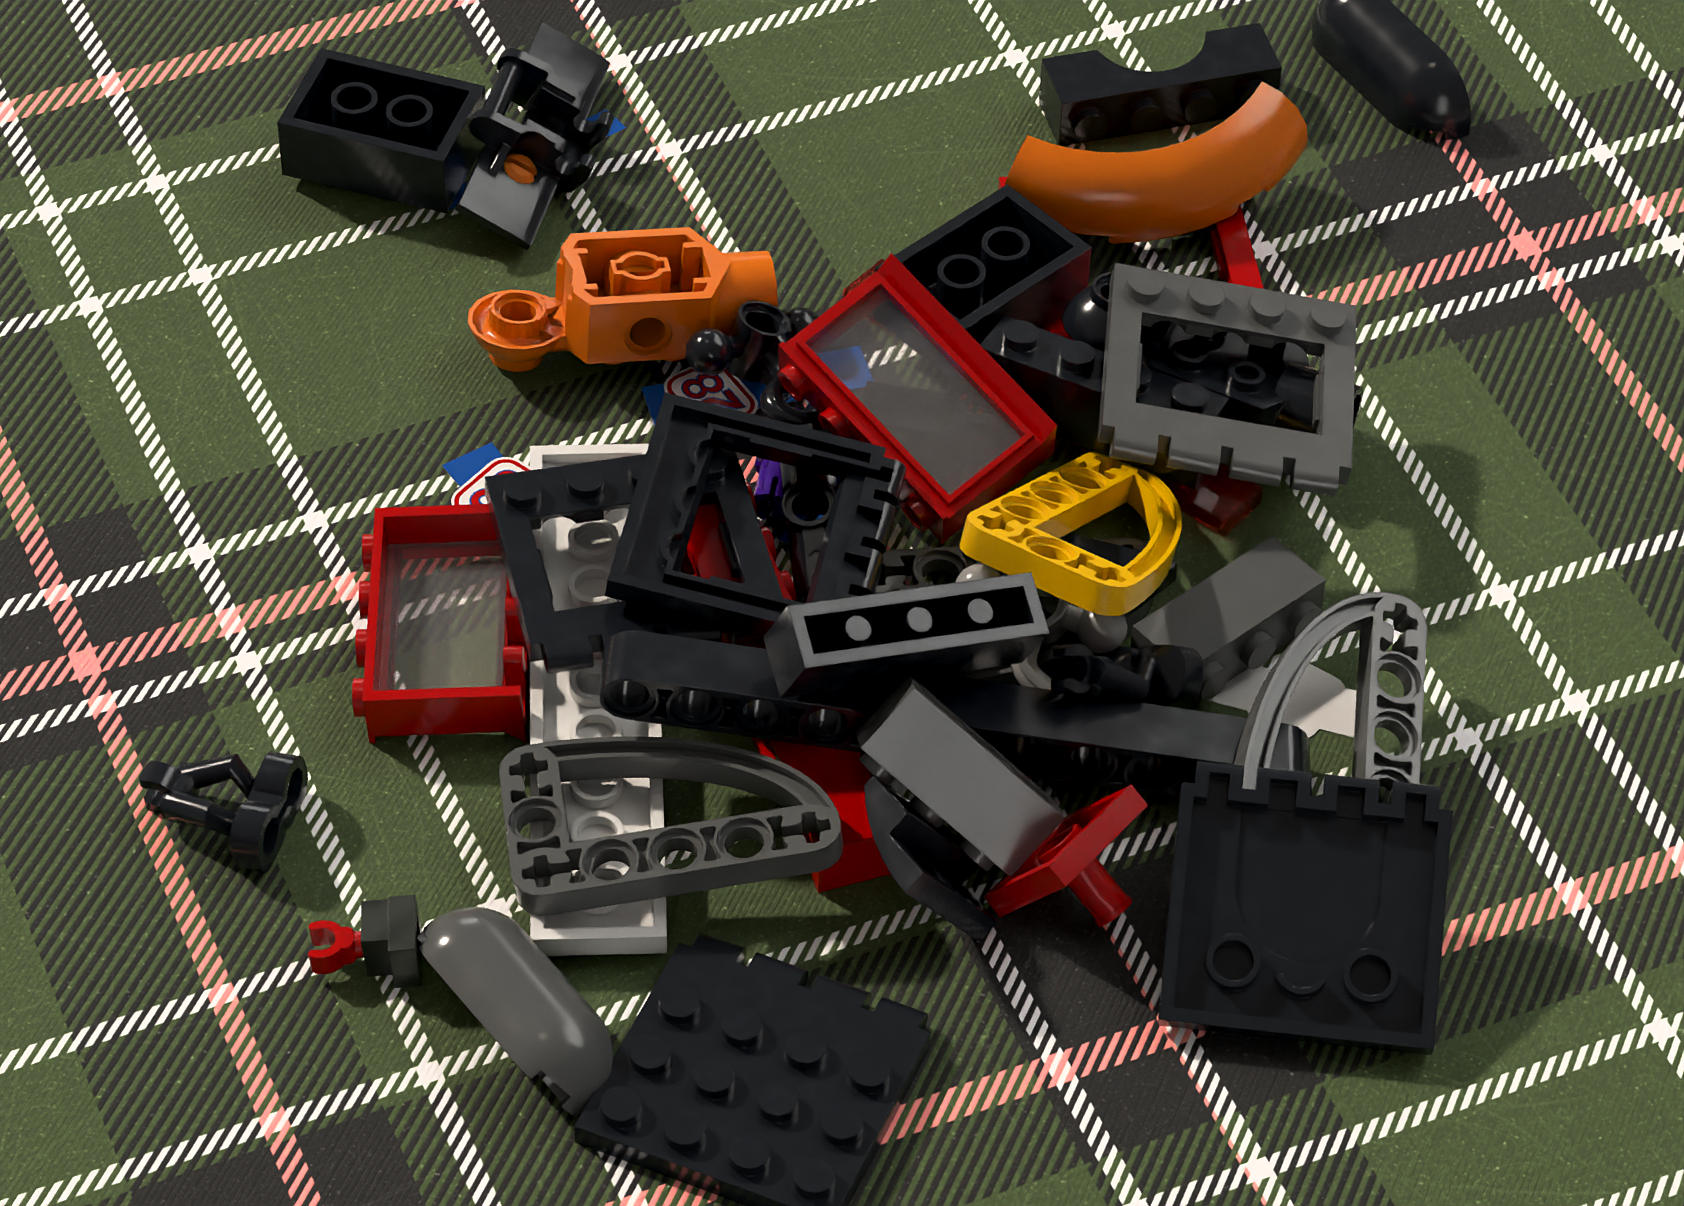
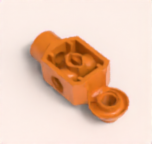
(623, 299)

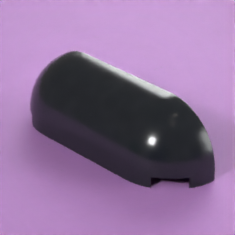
(1392, 65)

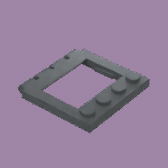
(1204, 441)

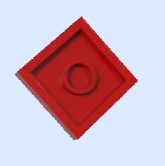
(1071, 860)

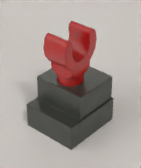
(385, 941)

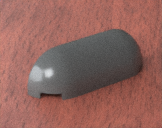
(521, 1001)

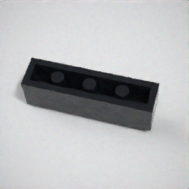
(1067, 386)
(905, 633)

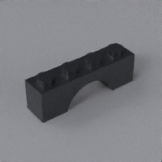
(1099, 100)

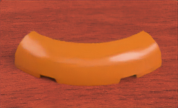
(1169, 187)

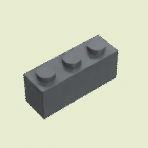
(1238, 613)
(957, 778)

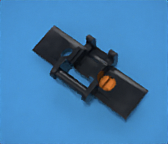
(549, 146)

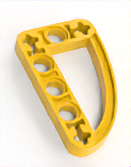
(1025, 525)

